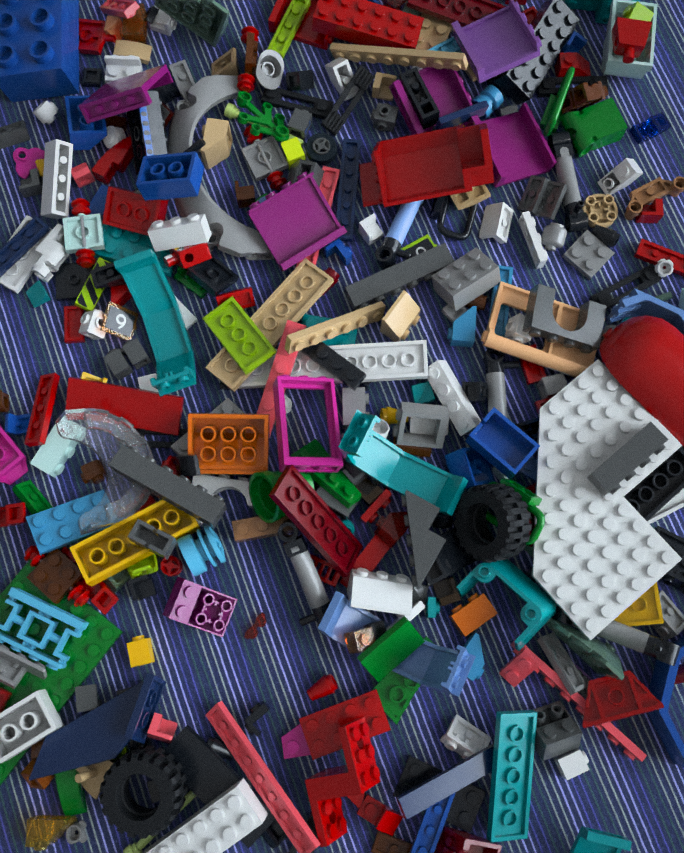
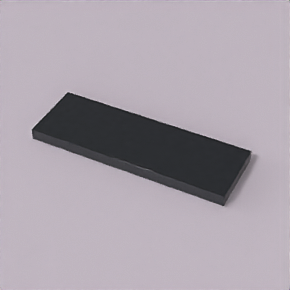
(209, 774)

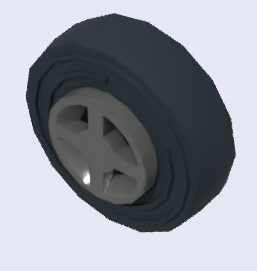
(320, 142)

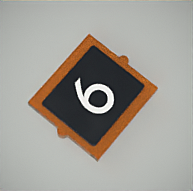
(119, 321)

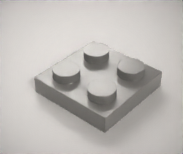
(588, 254)

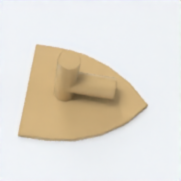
(92, 777)

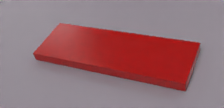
(138, 406)

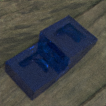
(650, 128)

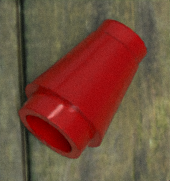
(324, 686)

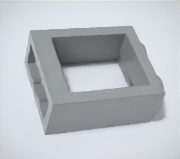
(420, 410)

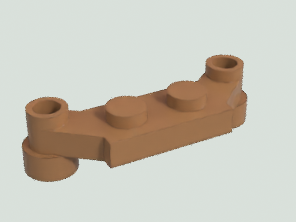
(647, 193)

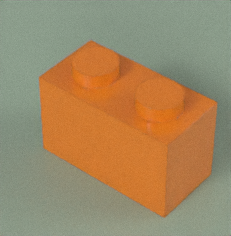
(473, 614)

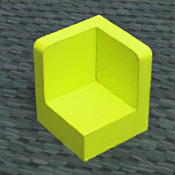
(292, 151)

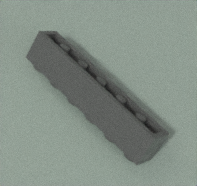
(398, 277)
(168, 486)

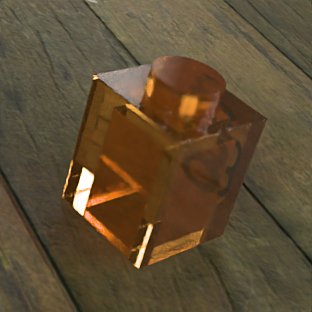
(359, 639)

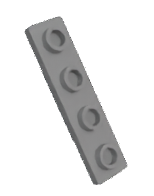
(15, 666)

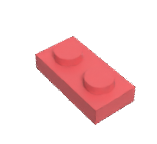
(520, 667)

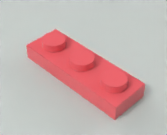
(120, 8)

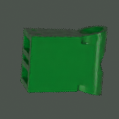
(594, 126)

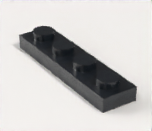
(335, 364)

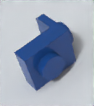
(342, 251)
(17, 424)

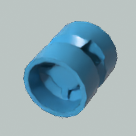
(492, 96)

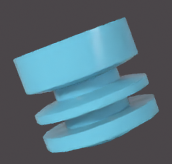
(201, 550)

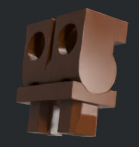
(584, 96)

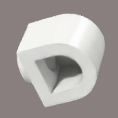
(45, 112)
(114, 136)

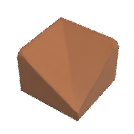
(113, 26)

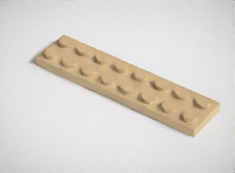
(286, 303)

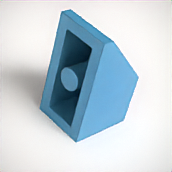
(463, 329)
(474, 647)

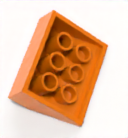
(229, 442)

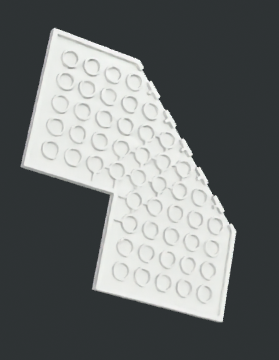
(594, 547)

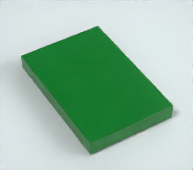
(391, 649)

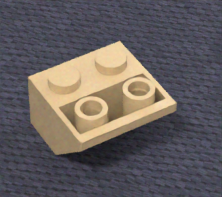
(218, 142)

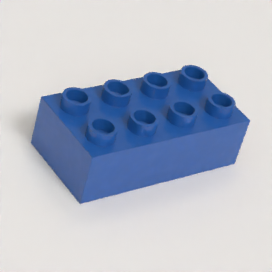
(39, 48)

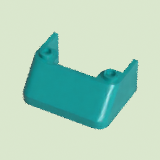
(538, 606)

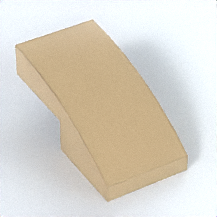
(127, 48)
(470, 198)

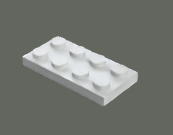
(21, 271)

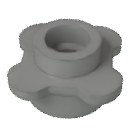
(72, 837)

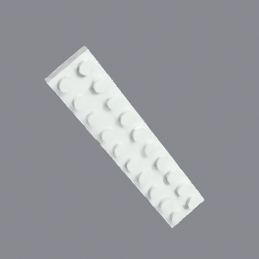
(378, 360)

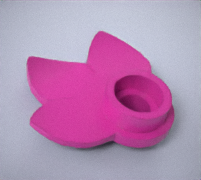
(27, 163)

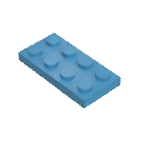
(60, 524)

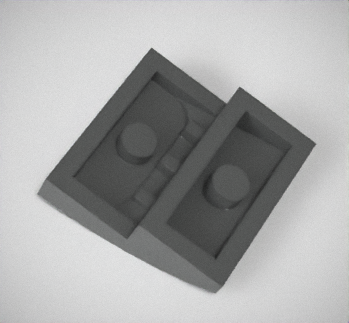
(542, 197)

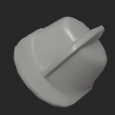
(270, 69)

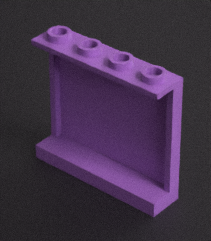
(497, 41)

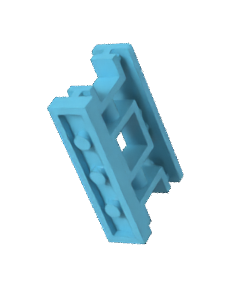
(45, 613)

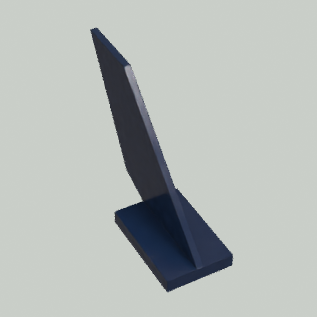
(101, 732)

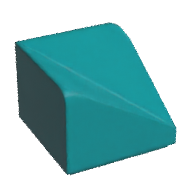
(422, 393)

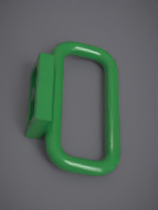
(552, 113)
(531, 500)

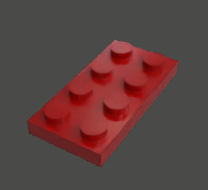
(322, 726)

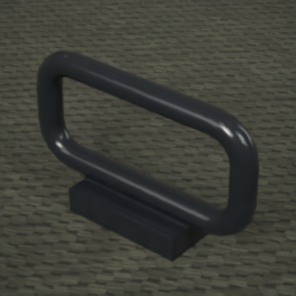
(439, 211)

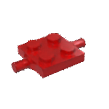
(93, 36)

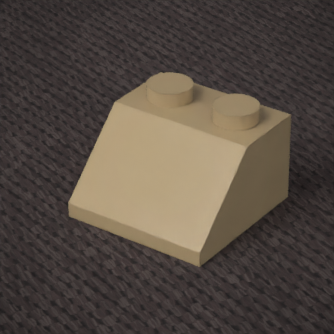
(400, 318)

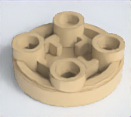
(600, 210)

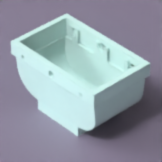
(612, 63)

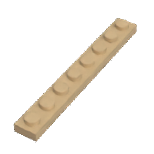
(400, 56)

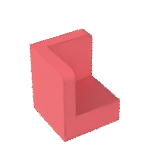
(82, 175)
(161, 729)

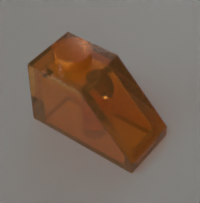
(136, 27)

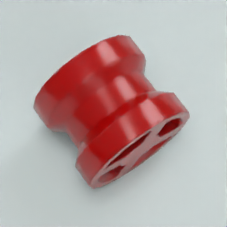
(168, 565)

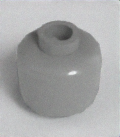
(554, 236)

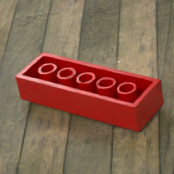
(367, 23)

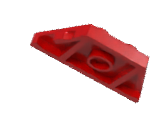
(617, 699)

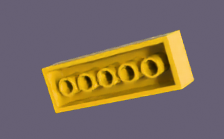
(113, 551)

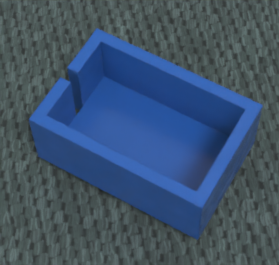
(502, 443)

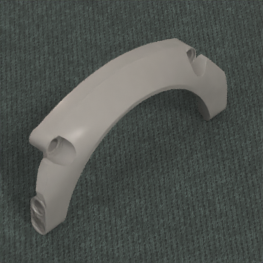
(226, 232)

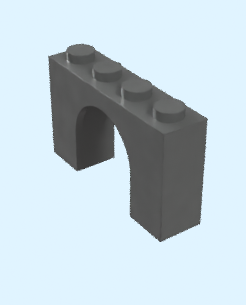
(541, 322)

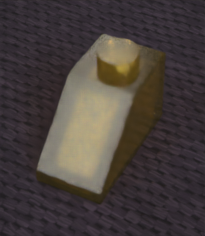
(46, 830)

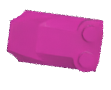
(12, 459)

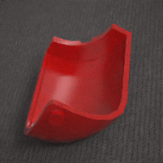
(649, 363)

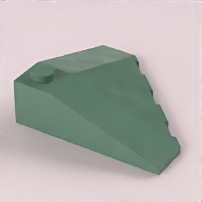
(201, 17)
(593, 652)

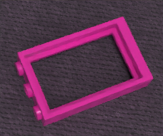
(307, 464)

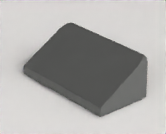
(13, 134)

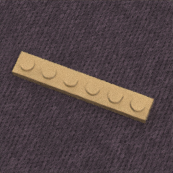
(334, 327)

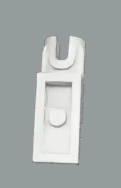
(51, 254)

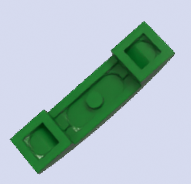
(70, 793)

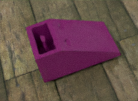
(199, 607)

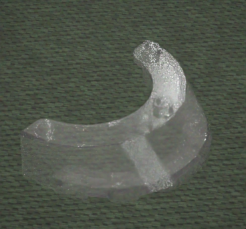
(105, 436)

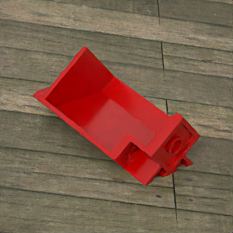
(427, 165)

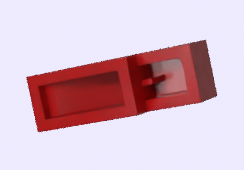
(113, 160)

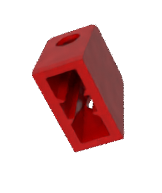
(630, 37)

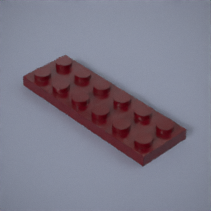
(452, 10)
(316, 520)

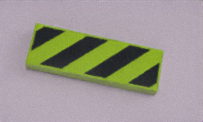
(89, 294)

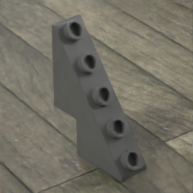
(423, 542)

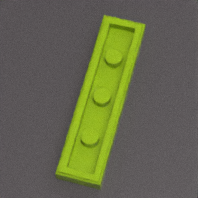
(288, 26)

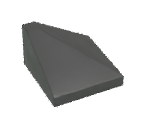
(419, 595)

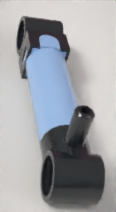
(397, 234)

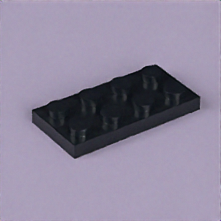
(465, 802)

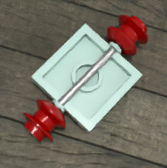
(83, 233)

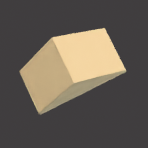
(226, 64)

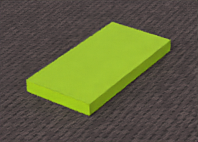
(239, 335)

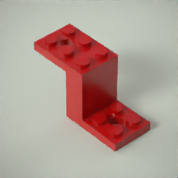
(341, 781)

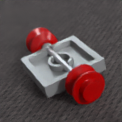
(265, 159)

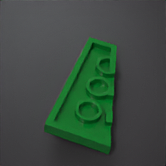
(334, 483)
(396, 693)

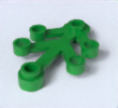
(279, 132)

